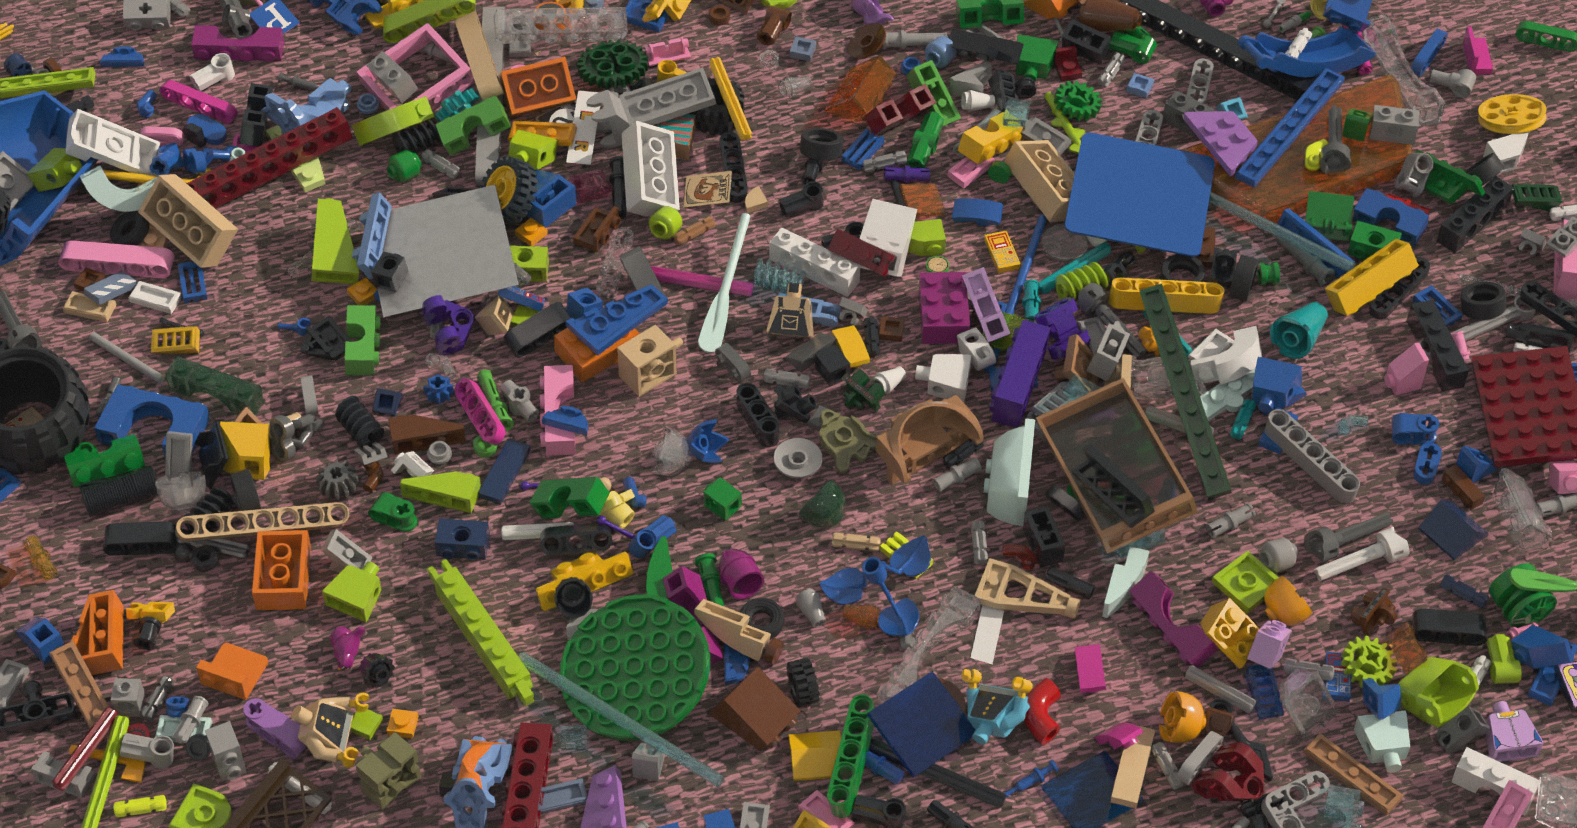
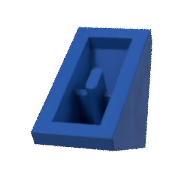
(1475, 463)

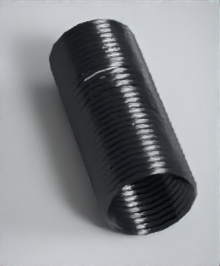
(111, 493)

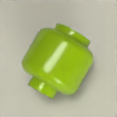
(665, 222)

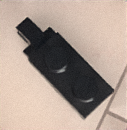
(1539, 336)

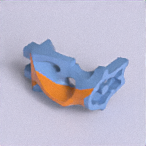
(476, 770)

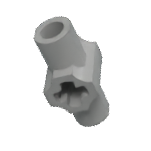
(519, 400)

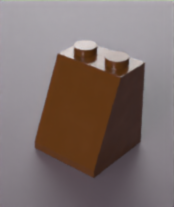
(756, 710)

